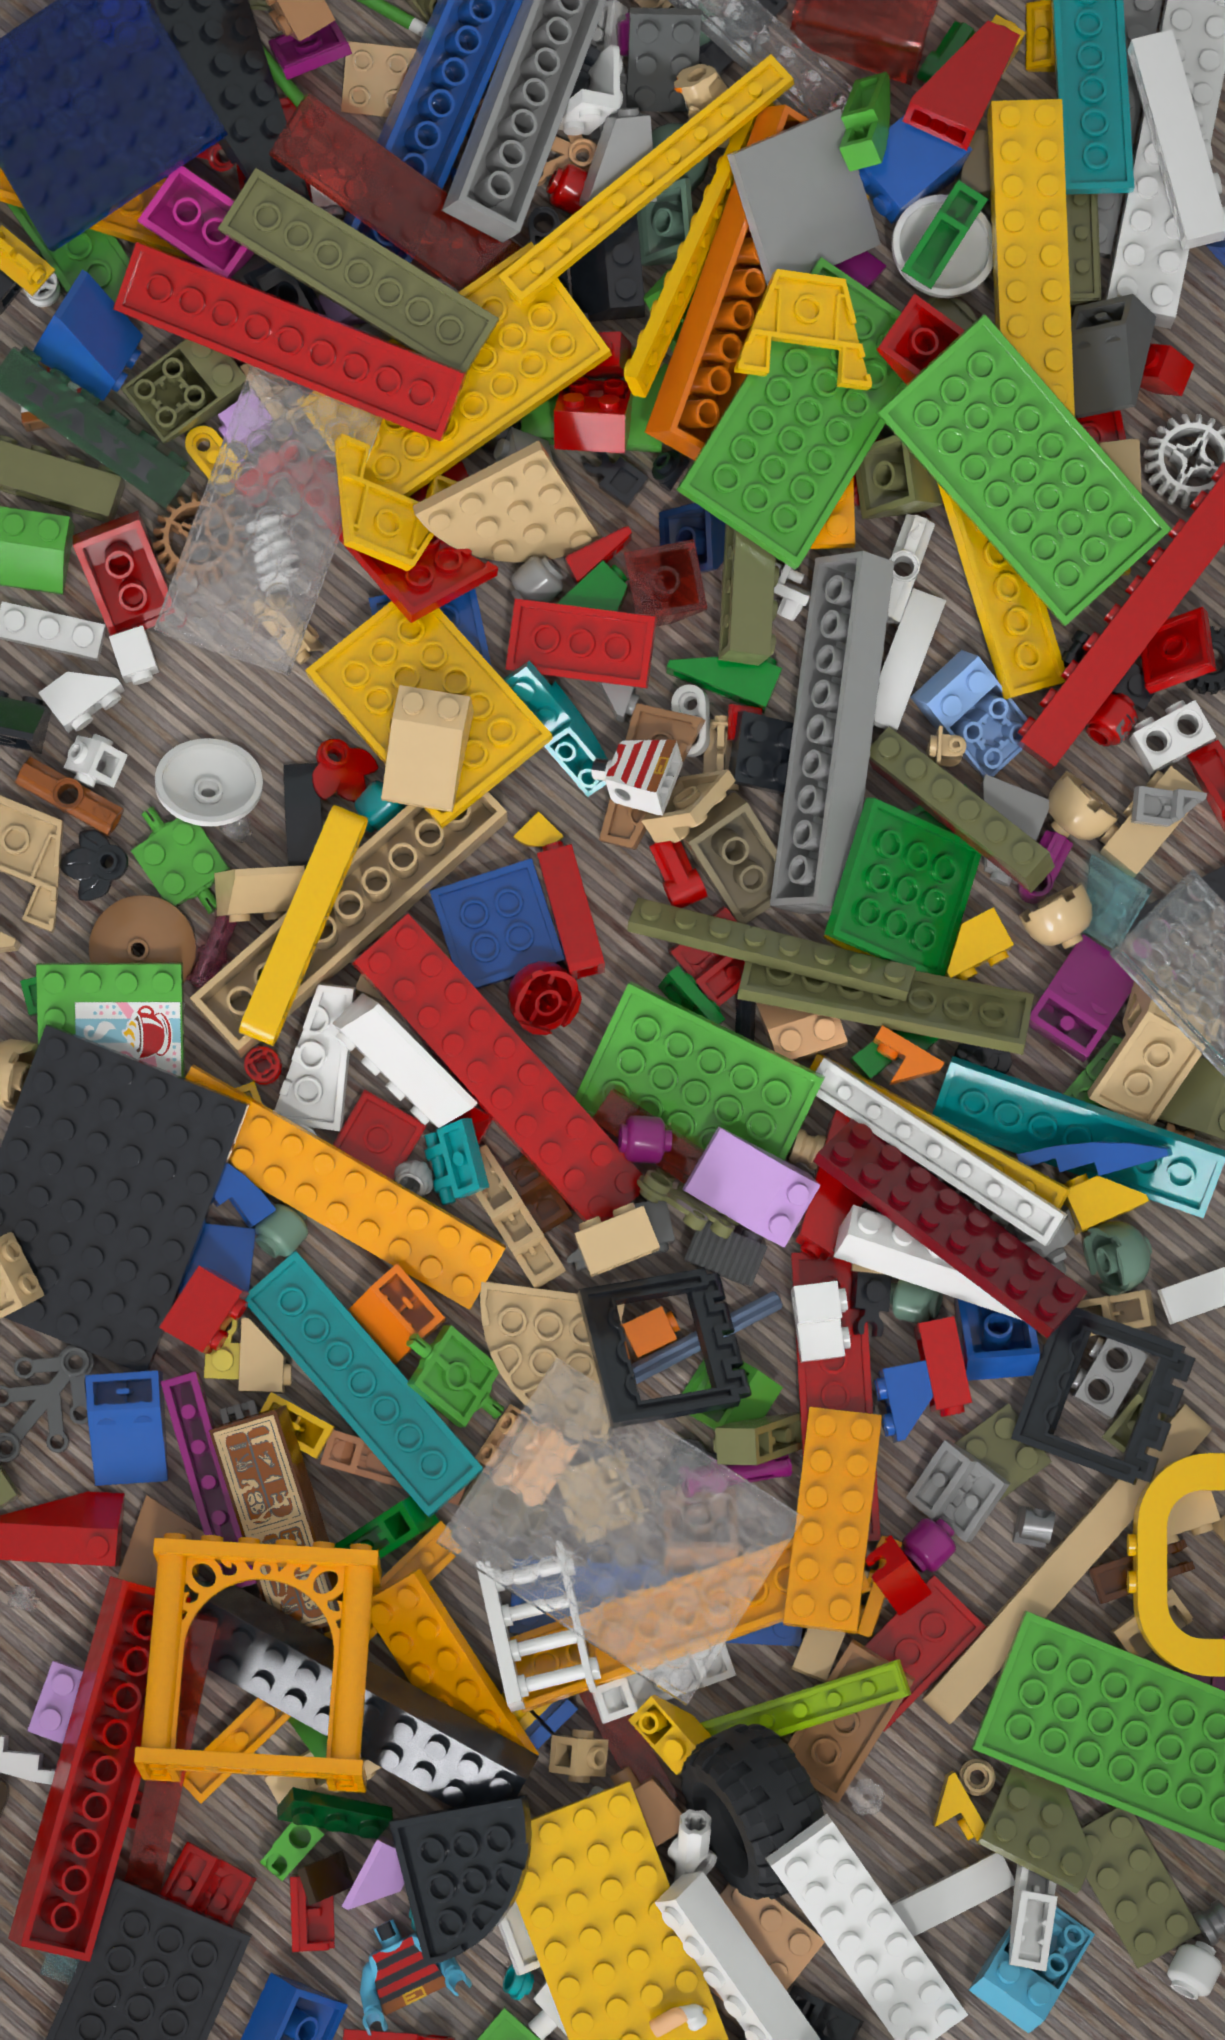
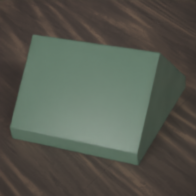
(665, 224)

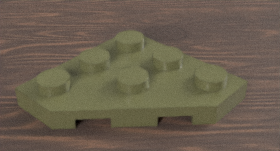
(1038, 1829)

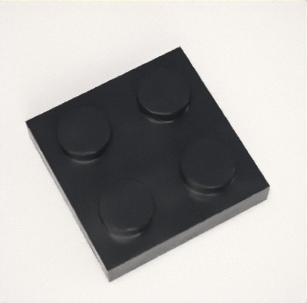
(761, 752)

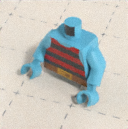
(399, 1975)

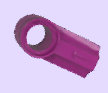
(1059, 849)

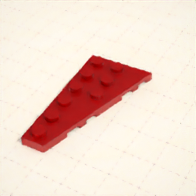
(434, 581)

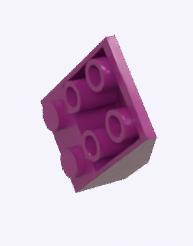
(1081, 999)

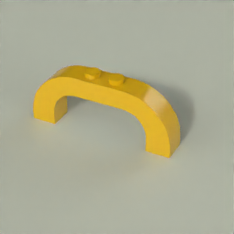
(1149, 1571)

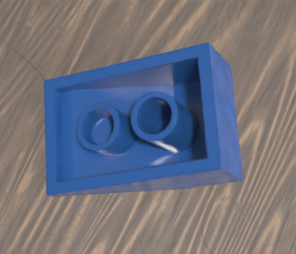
(995, 1343)

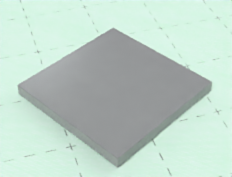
(803, 197)

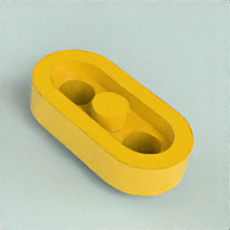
(206, 459)

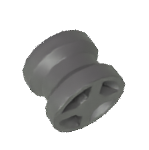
(1212, 1922)

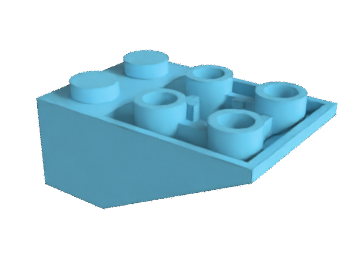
(1027, 1993)

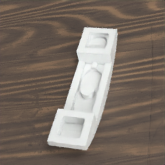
(631, 1692)

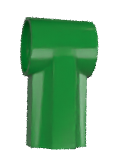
(954, 39)

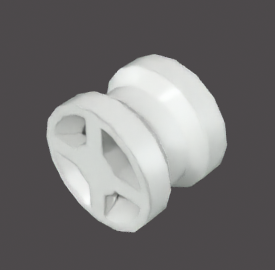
(49, 296)

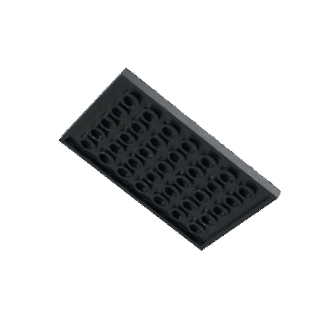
(110, 1191)

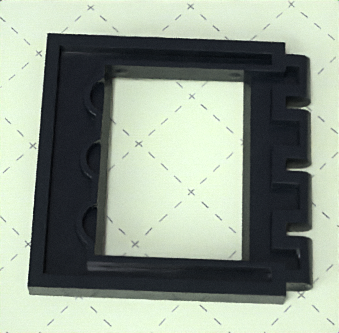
(613, 1359)
(1054, 1380)

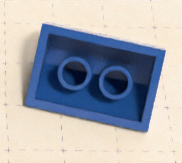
(293, 2012)

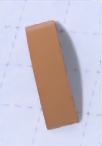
(355, 1457)

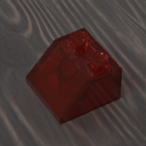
(666, 582)

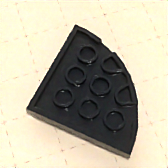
(462, 1870)

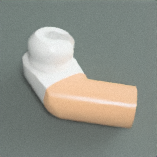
(677, 2016)

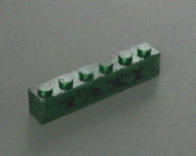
(92, 427)

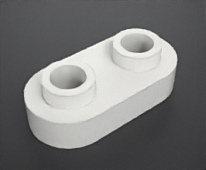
(680, 704)

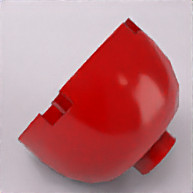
(543, 997)

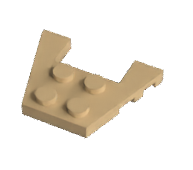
(33, 854)

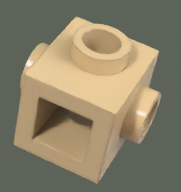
(578, 1755)

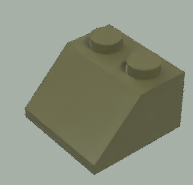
(894, 482)

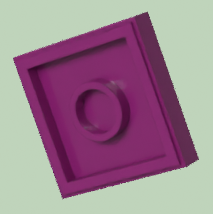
(312, 52)

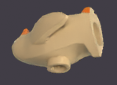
(700, 87)

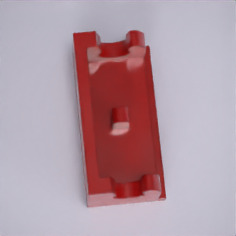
(898, 1577)
(310, 1924)

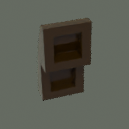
(325, 1877)

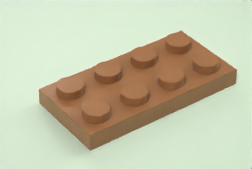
(838, 1748)

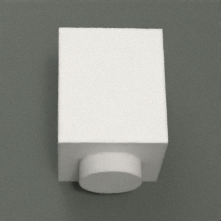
(134, 655)

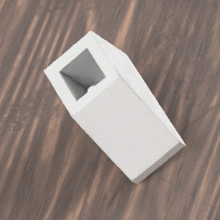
(78, 696)

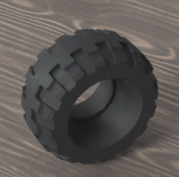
(754, 1800)

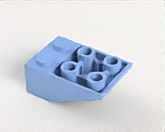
(971, 705)

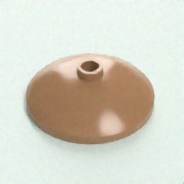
(146, 921)

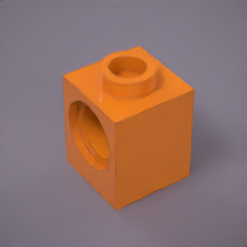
(651, 1331)

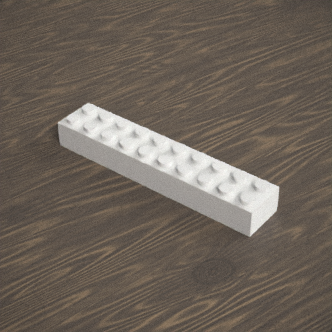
(1148, 247)

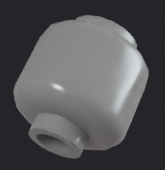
(537, 580)

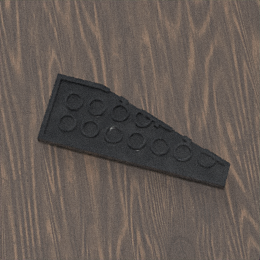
(234, 74)

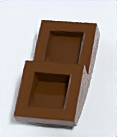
(537, 1194)

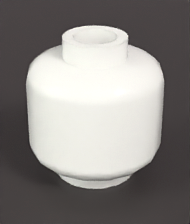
(1194, 1970)

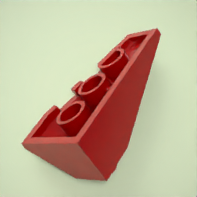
(66, 1531)

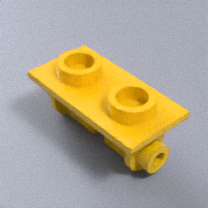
(22, 263)

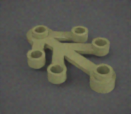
(658, 1186)

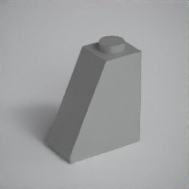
(620, 146)
(1019, 807)

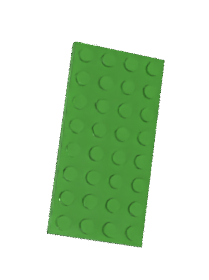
(795, 436)
(1023, 470)
(1110, 1728)

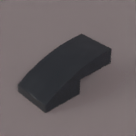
(825, 2018)

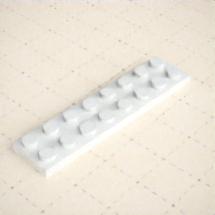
(865, 1933)

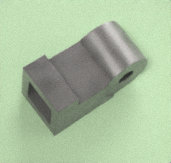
(1033, 1526)

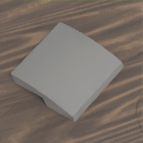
(958, 1490)

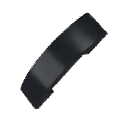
(302, 813)

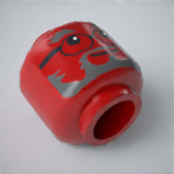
(1113, 720)

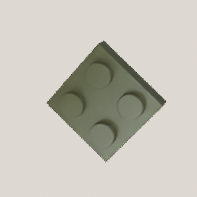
(994, 1447)

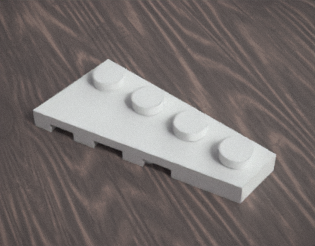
(319, 1067)

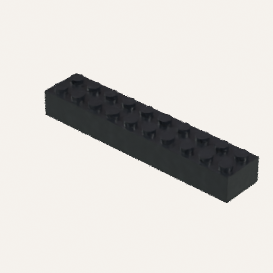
(401, 1724)

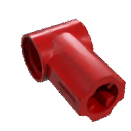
(681, 881)

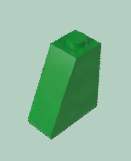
(601, 589)

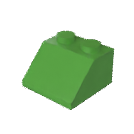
(34, 549)
(757, 1405)

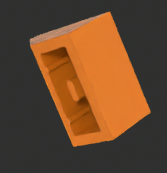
(394, 1311)

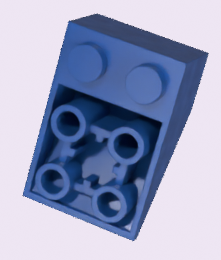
(127, 1427)

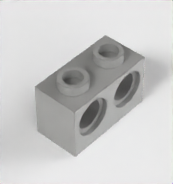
(1116, 1380)

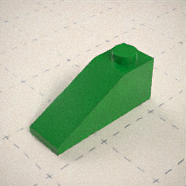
(735, 681)
(392, 1528)

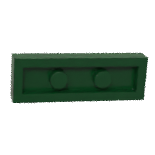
(334, 1813)

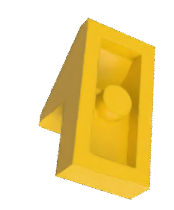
(955, 1801)

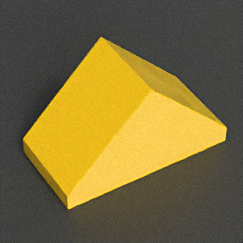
(310, 1430)

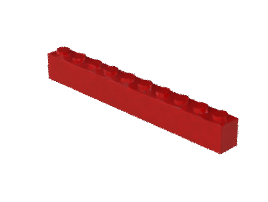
(1128, 628)

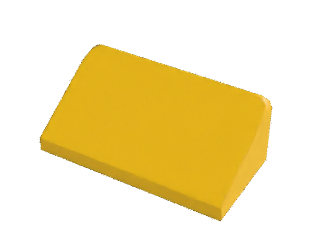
(1039, 37)

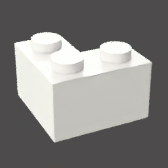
(818, 1321)

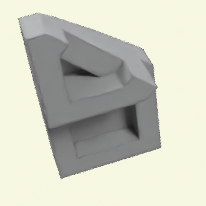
(1163, 806)

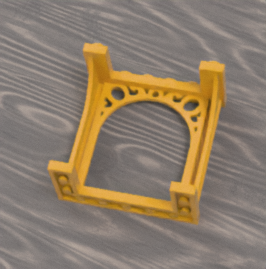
(177, 1564)

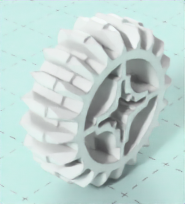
(1179, 456)

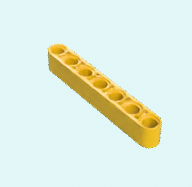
(303, 925)

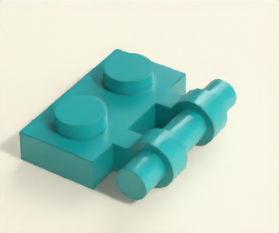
(456, 1161)

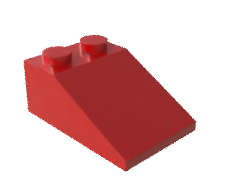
(917, 338)
(122, 572)

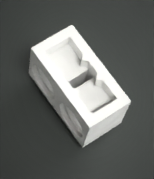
(1175, 742)

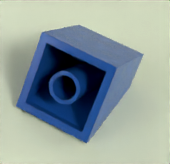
(911, 169)
(90, 339)

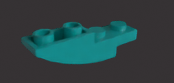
(573, 740)

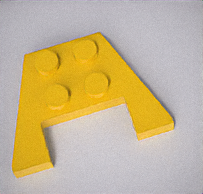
(809, 313)
(375, 517)

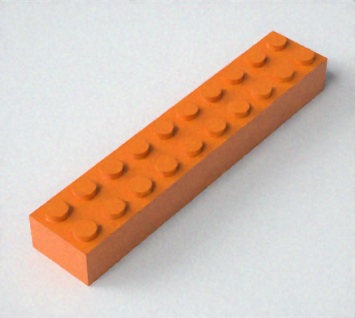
(723, 307)

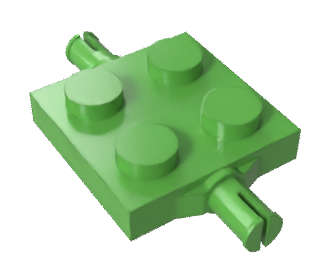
(180, 860)
(454, 1376)

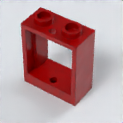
(941, 1349)

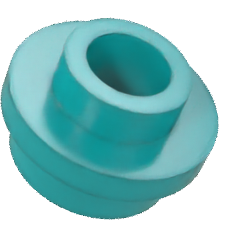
(517, 1985)

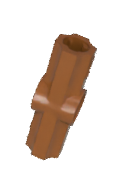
(50, 785)

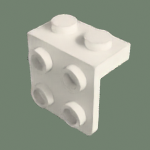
(603, 98)

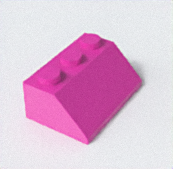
(188, 217)

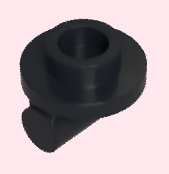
(668, 468)

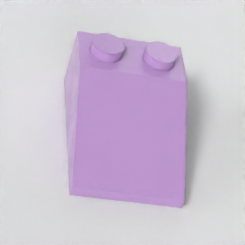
(752, 1186)
(56, 1701)

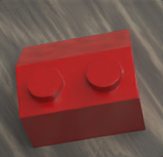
(205, 1310)

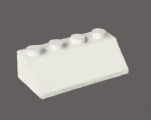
(402, 1061)

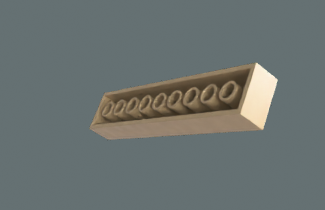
(381, 885)

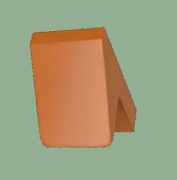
(915, 1062)

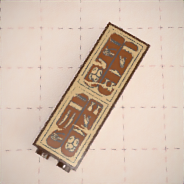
(274, 1501)

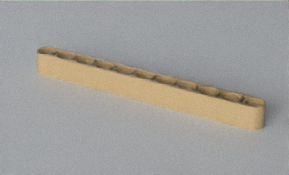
(1056, 1574)

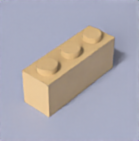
(1134, 843)

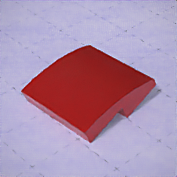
(714, 974)
(208, 1884)

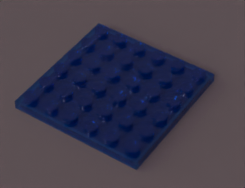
(95, 112)

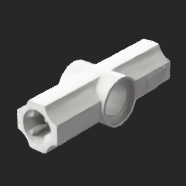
(909, 549)
(691, 1847)

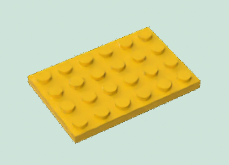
(431, 654)

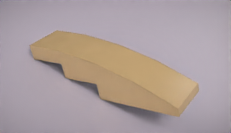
(517, 1225)

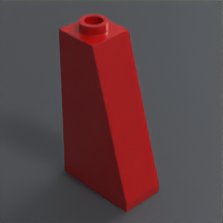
(960, 91)
(570, 911)
(829, 1206)

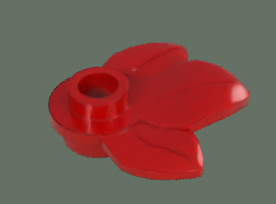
(344, 776)

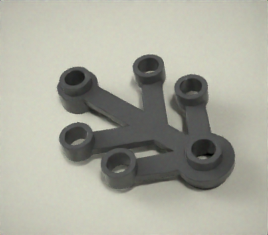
(48, 1397)

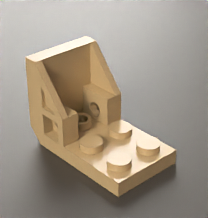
(1146, 1063)

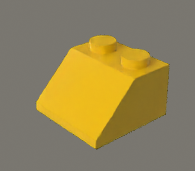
(1099, 1201)

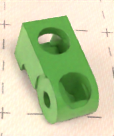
(291, 1848)

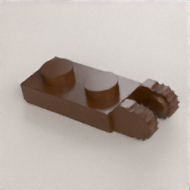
(1111, 1578)

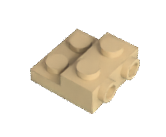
(688, 805)

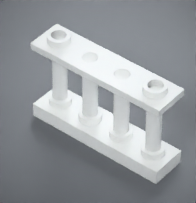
(511, 1651)

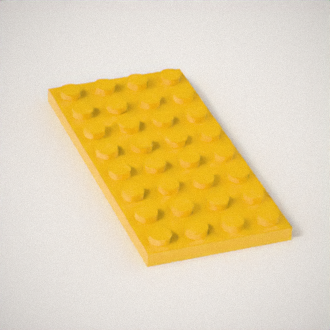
(521, 366)
(599, 1927)

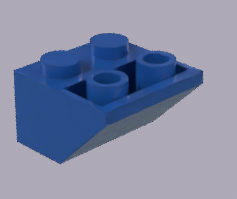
(905, 1394)

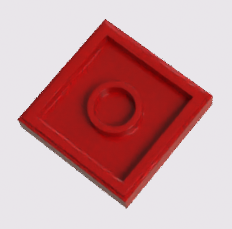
(1179, 651)
(379, 1134)

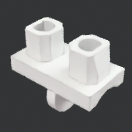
(793, 596)

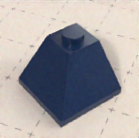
(695, 523)

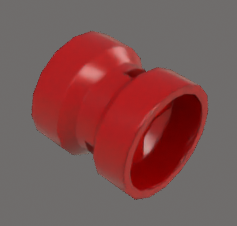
(266, 1070)

